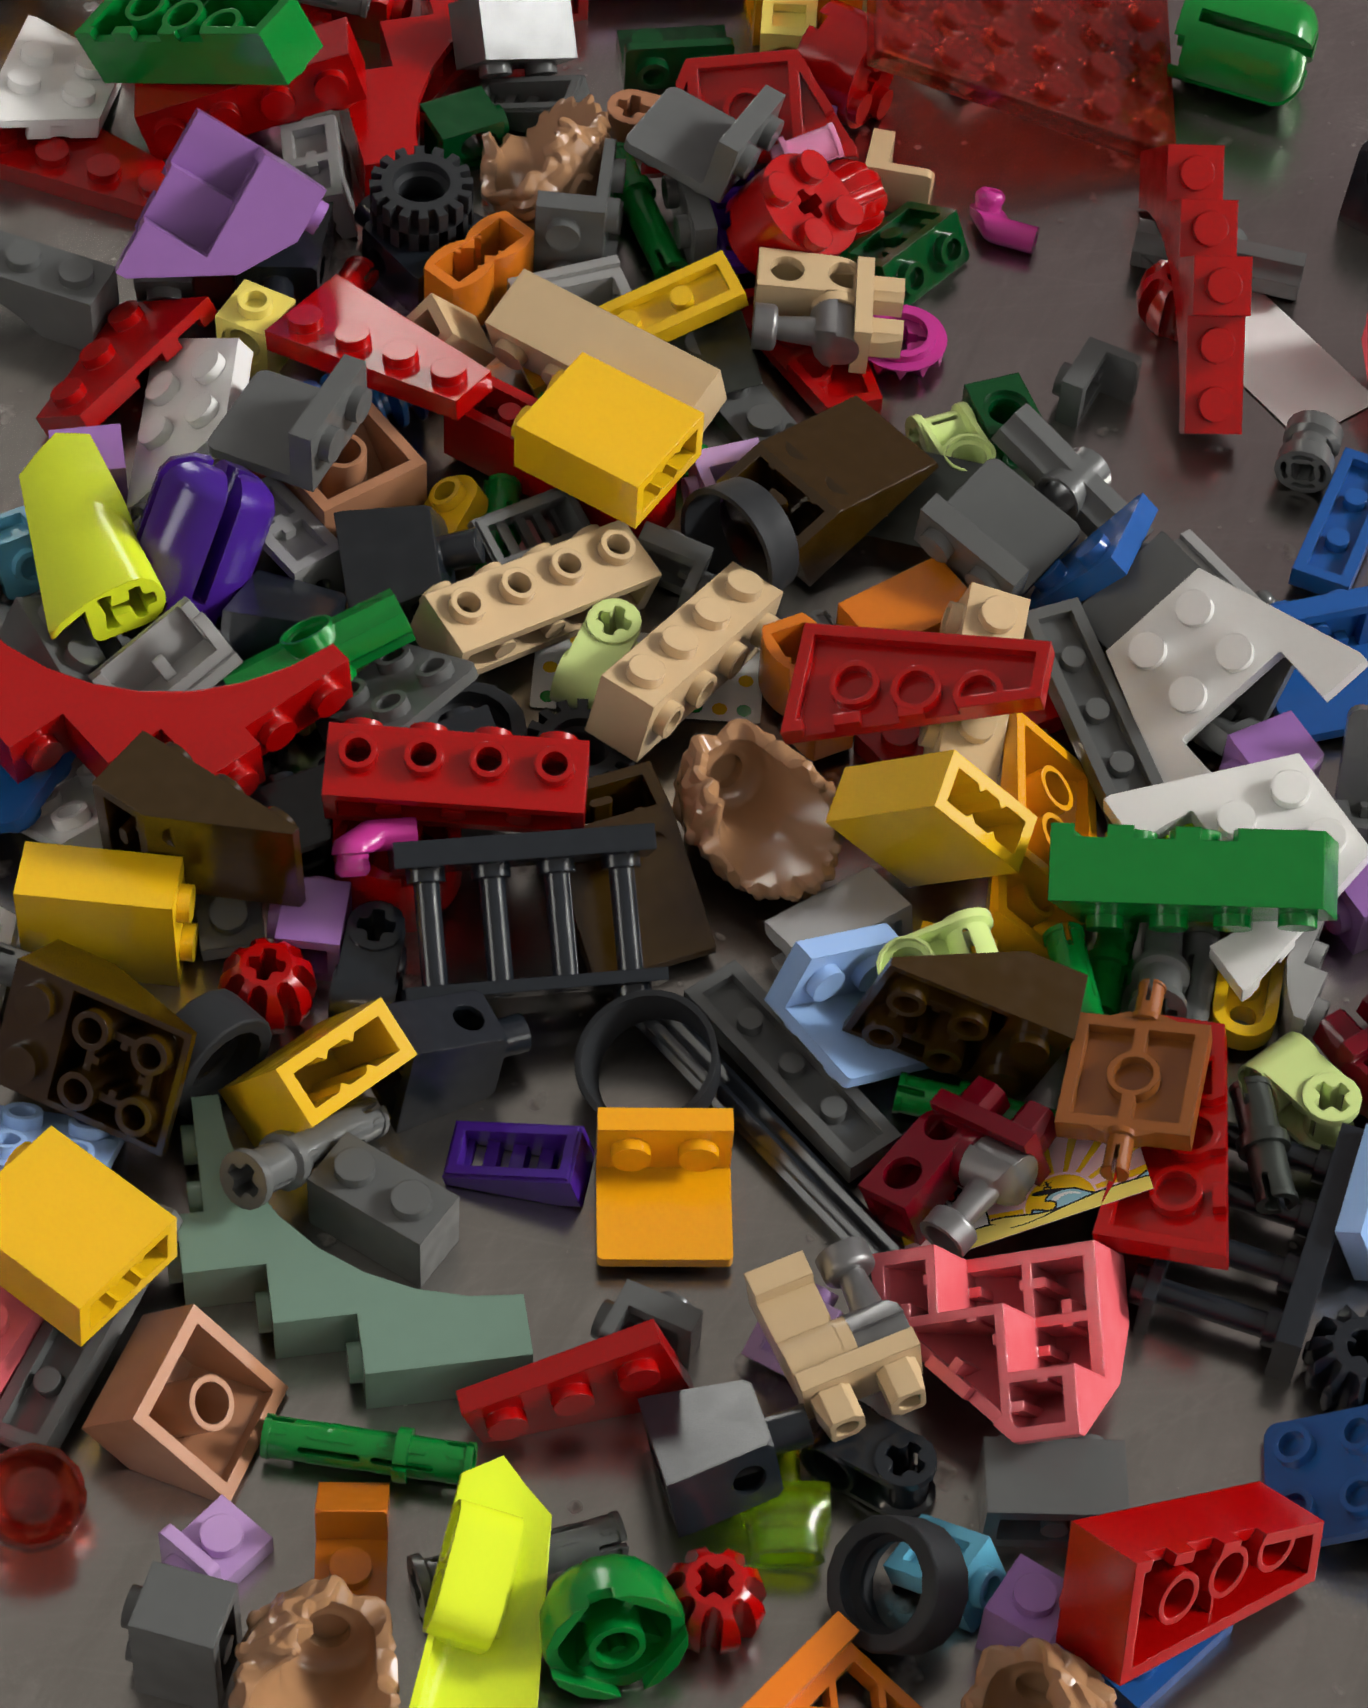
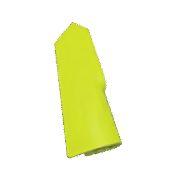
(86, 542)
(487, 1596)

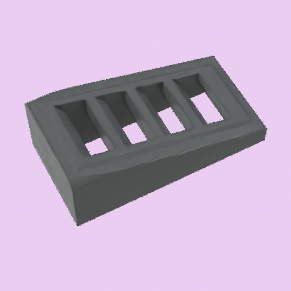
(532, 95)
(562, 509)

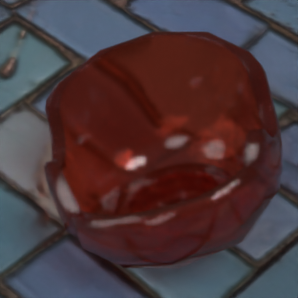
(39, 1498)

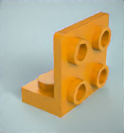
(664, 1187)

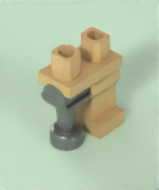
(827, 306)
(840, 1358)

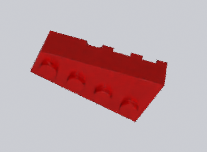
(1179, 1572)

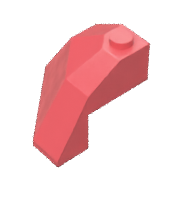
(1018, 1333)

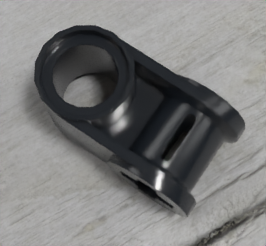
(370, 958)
(875, 1464)

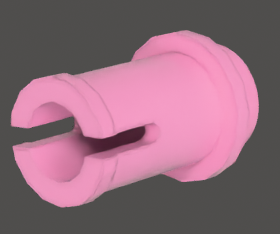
(822, 140)

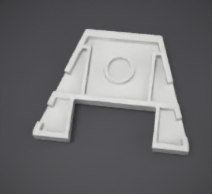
(1203, 653)
(1252, 796)

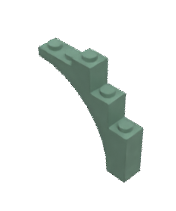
(396, 1337)

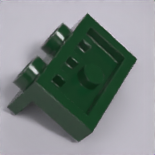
(656, 55)
(915, 244)

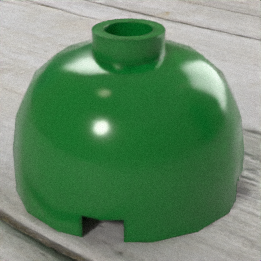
(611, 1626)

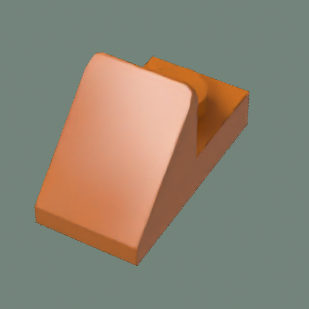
(353, 1535)

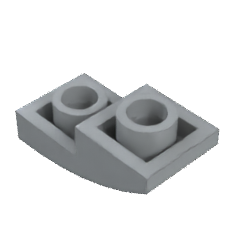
(1302, 986)

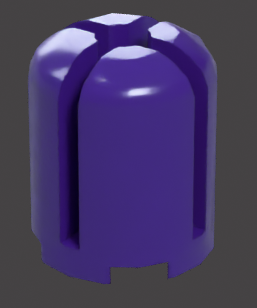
(204, 529)

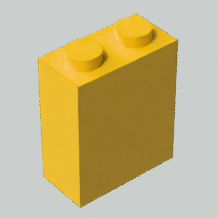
(607, 439)
(931, 819)
(110, 905)
(318, 1071)
(77, 1235)

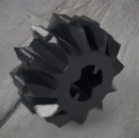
(1338, 1360)

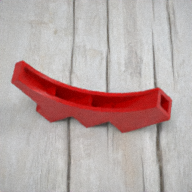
(415, 69)
(1209, 281)
(218, 726)

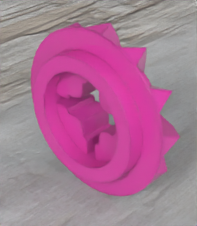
(924, 341)

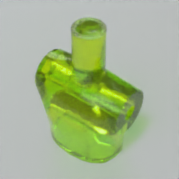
(794, 1525)

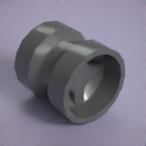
(1308, 451)

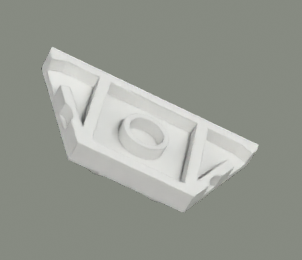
(52, 86)
(186, 404)

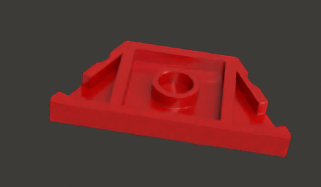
(736, 79)

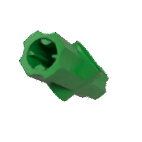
(360, 633)

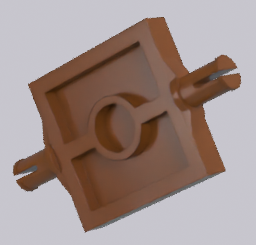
(1134, 1081)

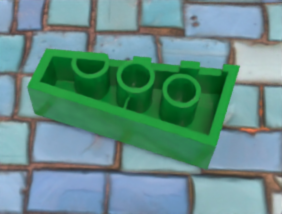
(199, 41)
(1194, 878)

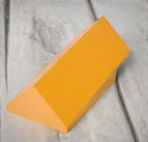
(1056, 791)

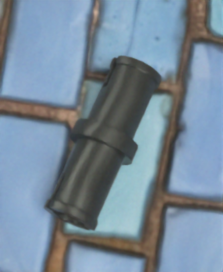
(1263, 1145)

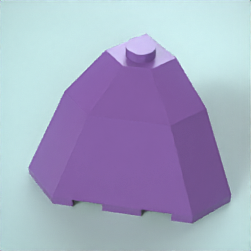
(220, 207)

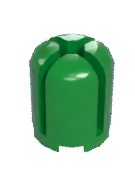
(1246, 47)

